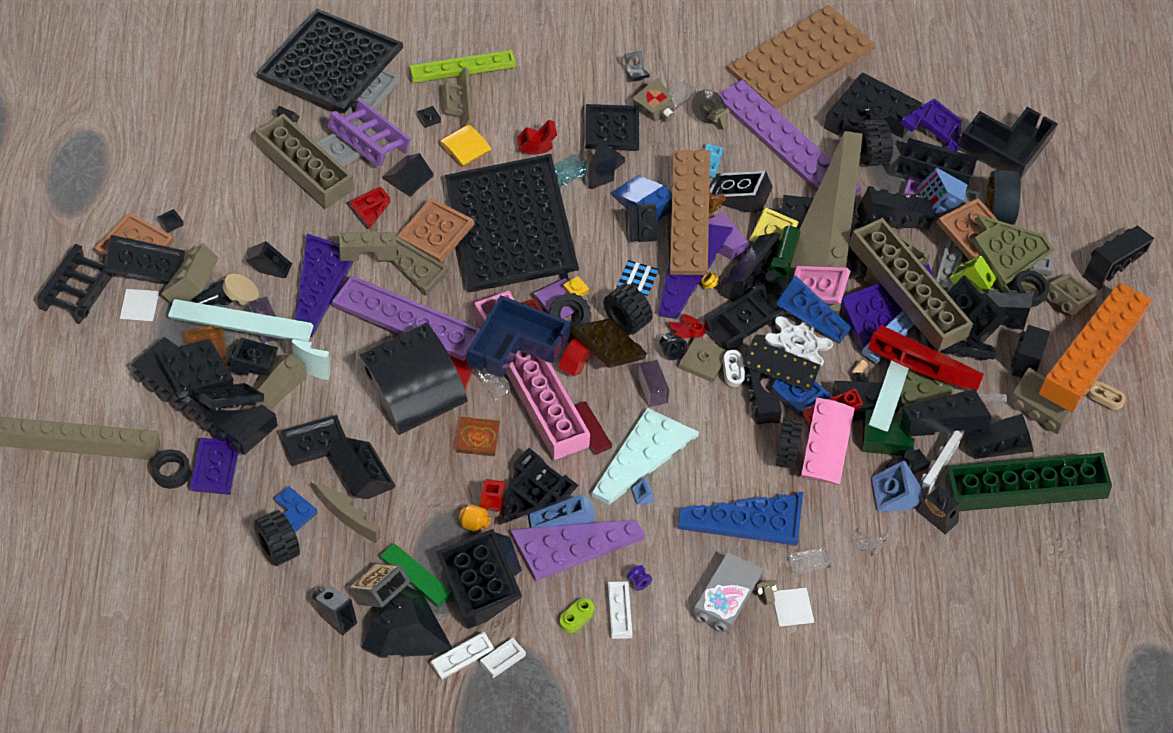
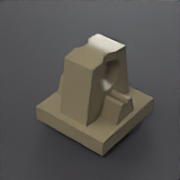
(719, 117)
(766, 589)

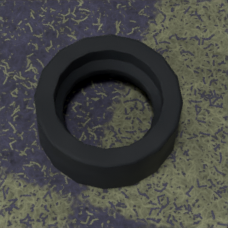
(1037, 280)
(171, 481)

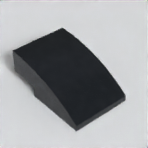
(978, 308)

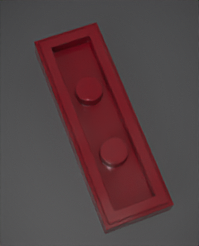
(598, 439)

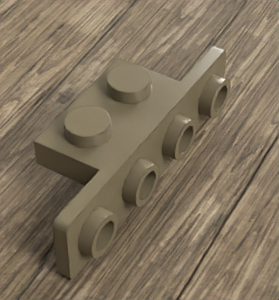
(458, 99)

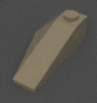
(282, 378)

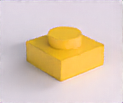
(576, 286)

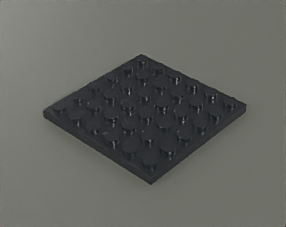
(330, 60)

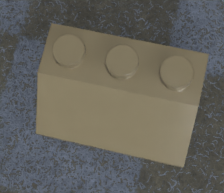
(1038, 408)

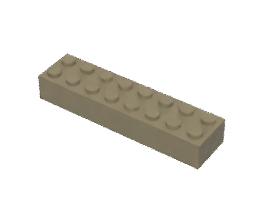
(910, 284)

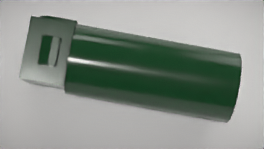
(785, 251)

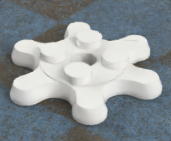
(800, 334)

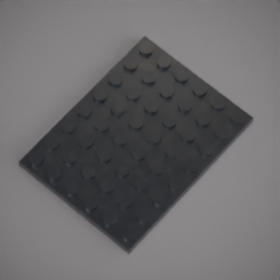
(517, 220)

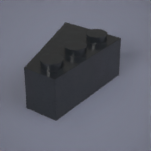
(1014, 305)

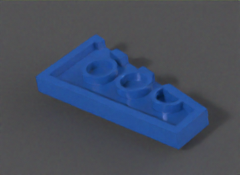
(807, 306)

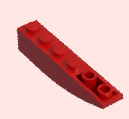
(923, 359)

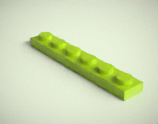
(454, 67)

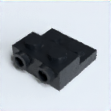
(251, 356)

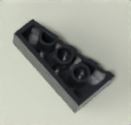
(895, 209)
(1116, 255)
(947, 414)

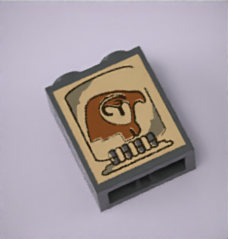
(379, 585)

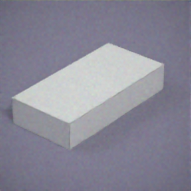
(502, 658)

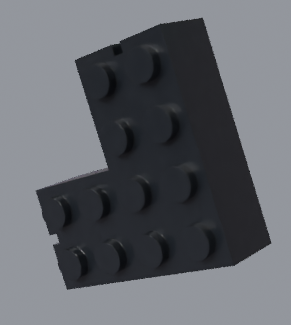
(854, 102)
(1008, 147)

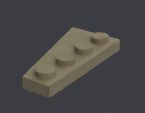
(419, 267)

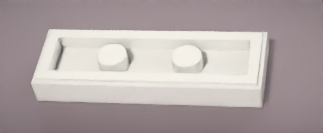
(619, 610)
(462, 656)

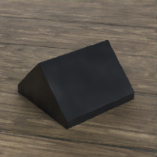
(602, 166)
(409, 174)

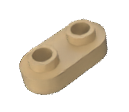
(1107, 395)

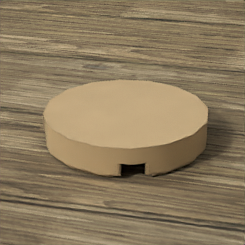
(240, 288)

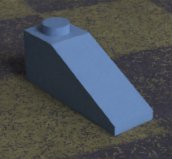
(568, 512)

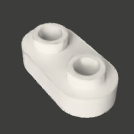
(733, 369)

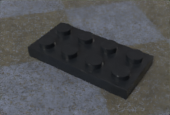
(142, 259)

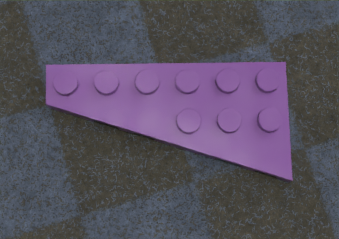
(563, 547)

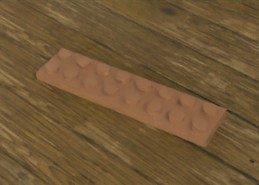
(690, 212)

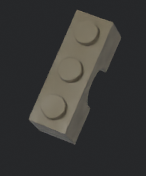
(355, 243)

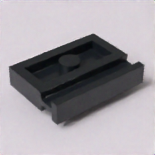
(643, 222)

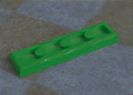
(420, 578)

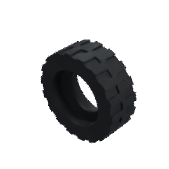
(576, 301)

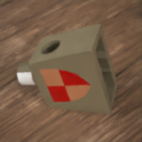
(655, 101)

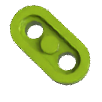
(578, 614)

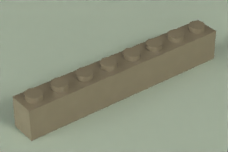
(79, 438)

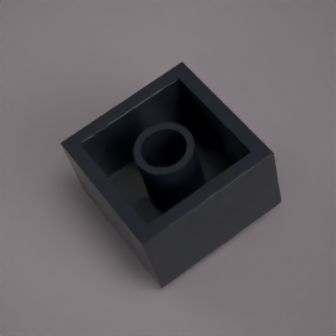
(1029, 351)

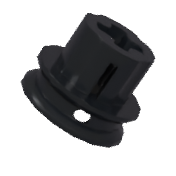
(670, 349)

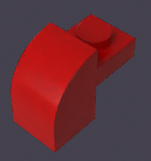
(537, 141)
(574, 358)
(492, 495)

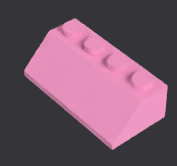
(827, 441)

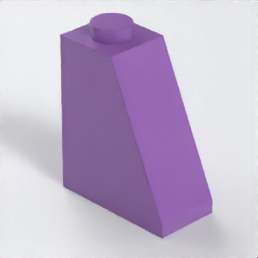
(735, 243)

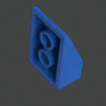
(644, 191)

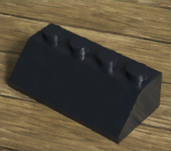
(750, 266)

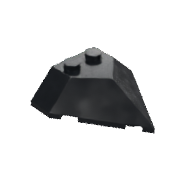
(534, 487)
(406, 628)

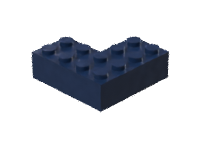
(513, 328)

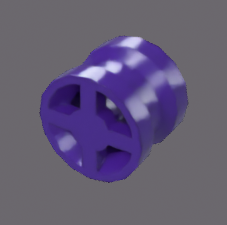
(639, 577)

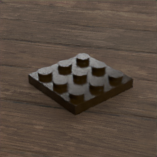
(609, 343)

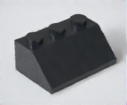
(361, 468)

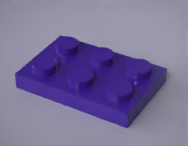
(214, 467)

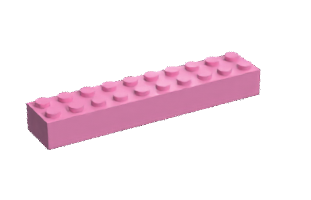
(542, 396)

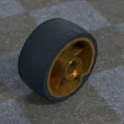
(1004, 195)

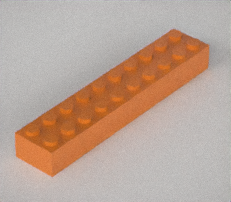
(1095, 347)

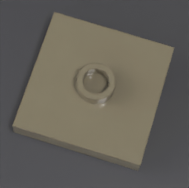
(703, 359)

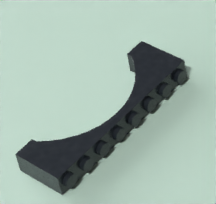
(238, 427)

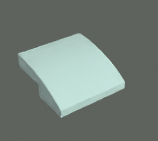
(316, 360)

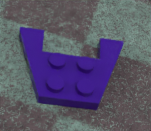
(937, 120)

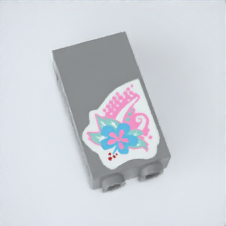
(727, 593)

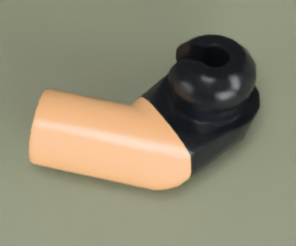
(857, 372)

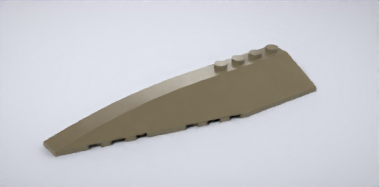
(829, 218)

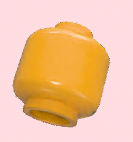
(474, 518)

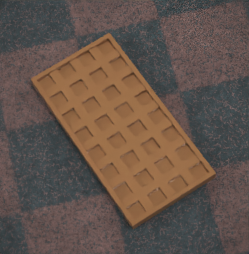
(801, 57)

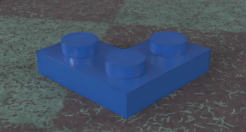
(297, 508)

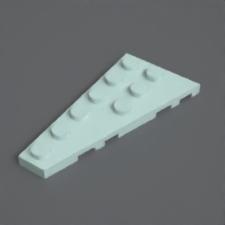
(645, 449)

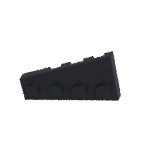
(965, 349)

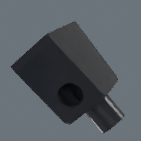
(335, 609)

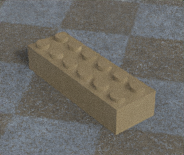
(304, 160)

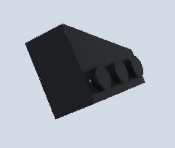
(868, 393)
(1003, 438)

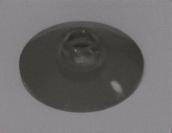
(707, 99)

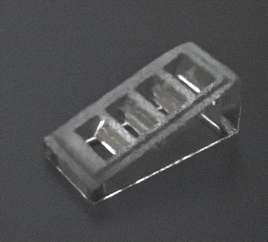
(501, 385)

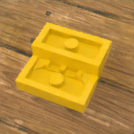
(465, 145)

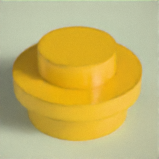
(709, 281)

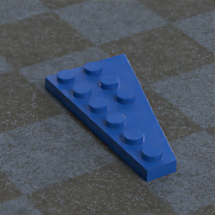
(753, 518)

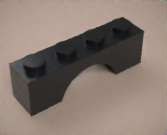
(765, 405)

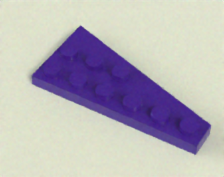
(320, 279)
(680, 287)
(869, 310)

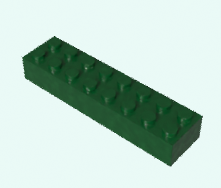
(1029, 481)

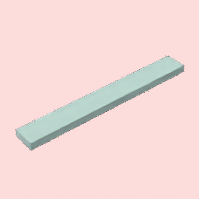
(240, 320)
(888, 396)

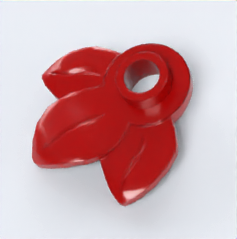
(688, 327)

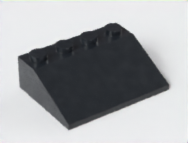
(479, 577)

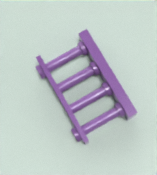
(361, 142)

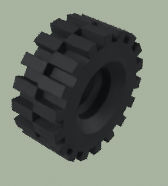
(789, 442)

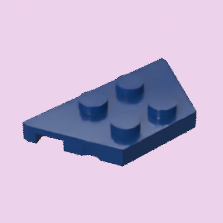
(797, 397)

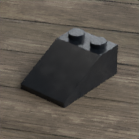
(743, 189)

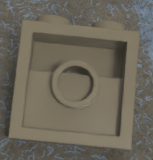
(1070, 294)

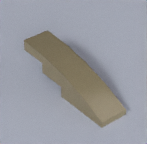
(343, 509)

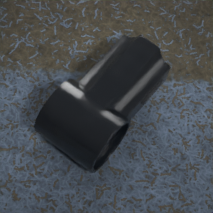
(213, 295)

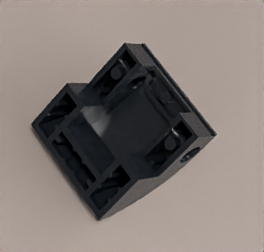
(413, 378)

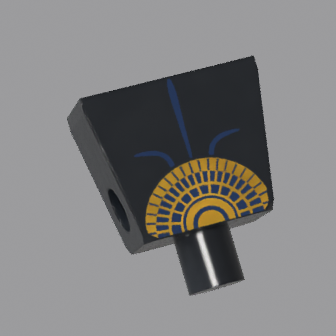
(940, 509)

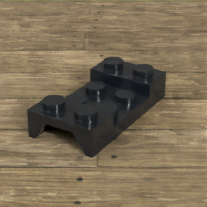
(742, 318)

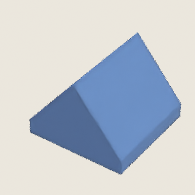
(643, 492)

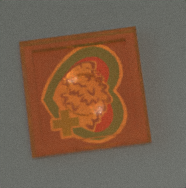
(478, 436)

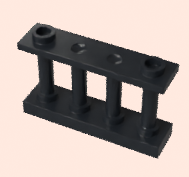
(923, 158)
(68, 270)

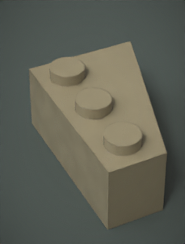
(191, 275)

